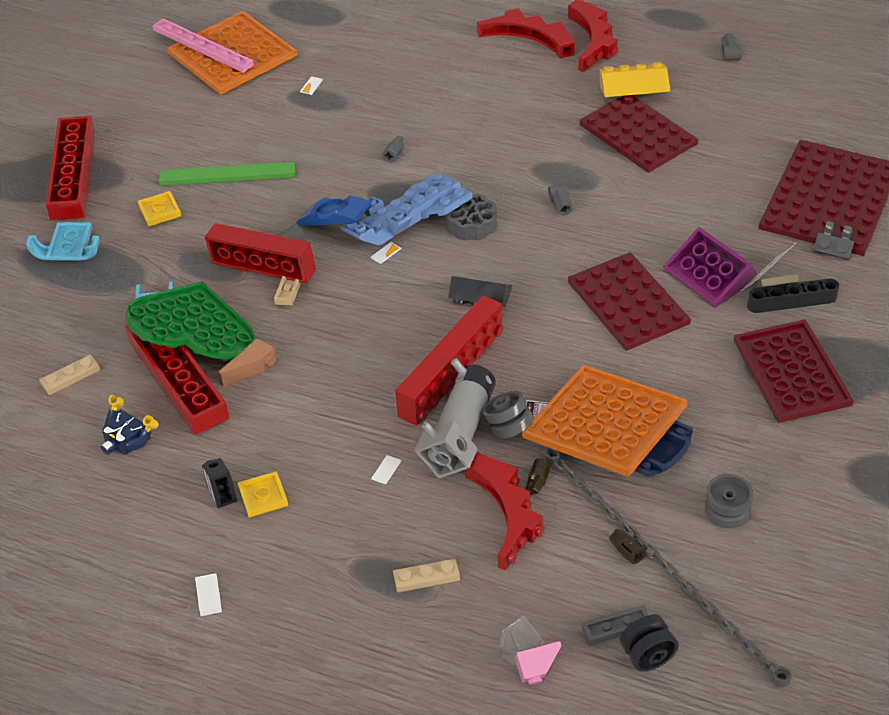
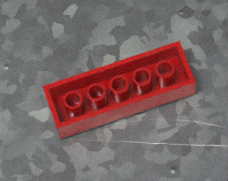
(260, 253)

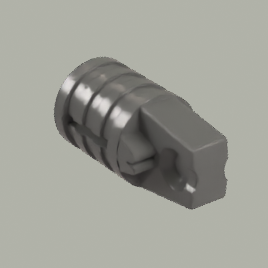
(393, 149)

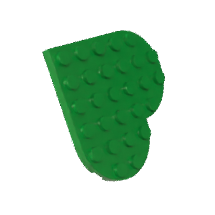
(190, 317)

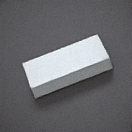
(208, 594)

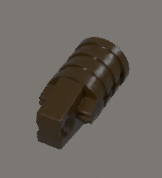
(538, 475)
(627, 546)

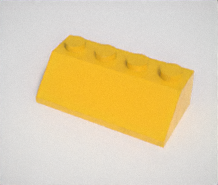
(634, 79)

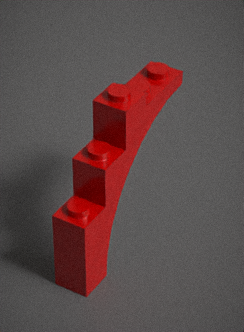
(595, 24)
(534, 28)
(502, 483)

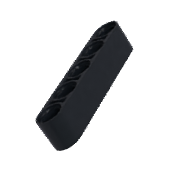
(793, 295)

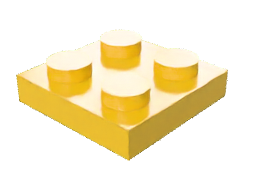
(159, 208)
(262, 494)

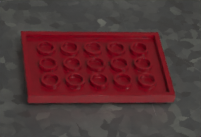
(638, 132)
(628, 301)
(792, 371)

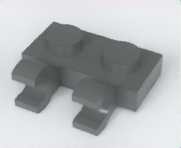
(833, 245)

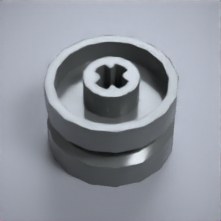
(508, 414)
(728, 500)

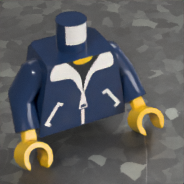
(124, 431)

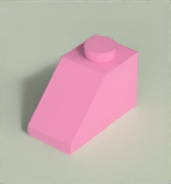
(536, 662)

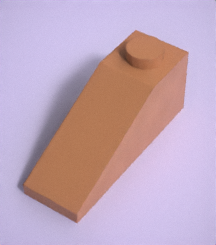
(250, 362)

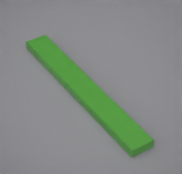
(227, 173)

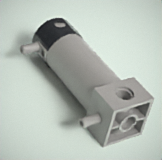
(449, 444)

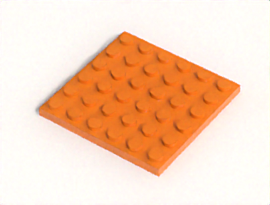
(243, 36)
(605, 420)

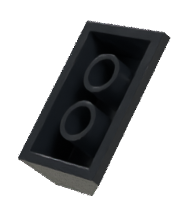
(471, 290)

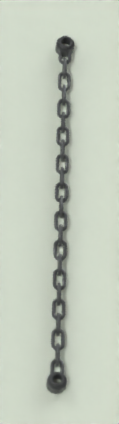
(554, 456)

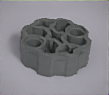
(473, 219)

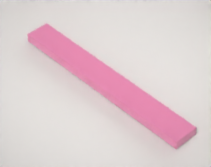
(203, 45)

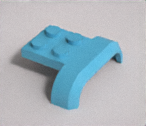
(67, 243)

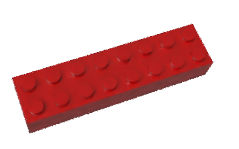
(70, 168)
(436, 374)
(183, 383)

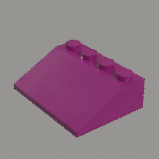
(710, 268)

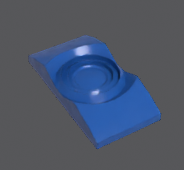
(334, 211)

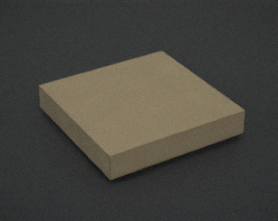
(775, 281)

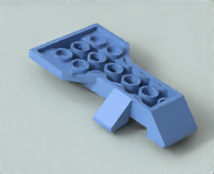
(431, 196)

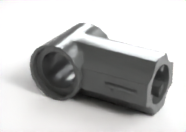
(731, 50)
(561, 199)

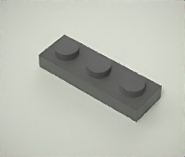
(612, 625)

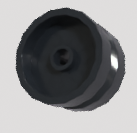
(649, 642)

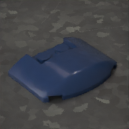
(667, 450)

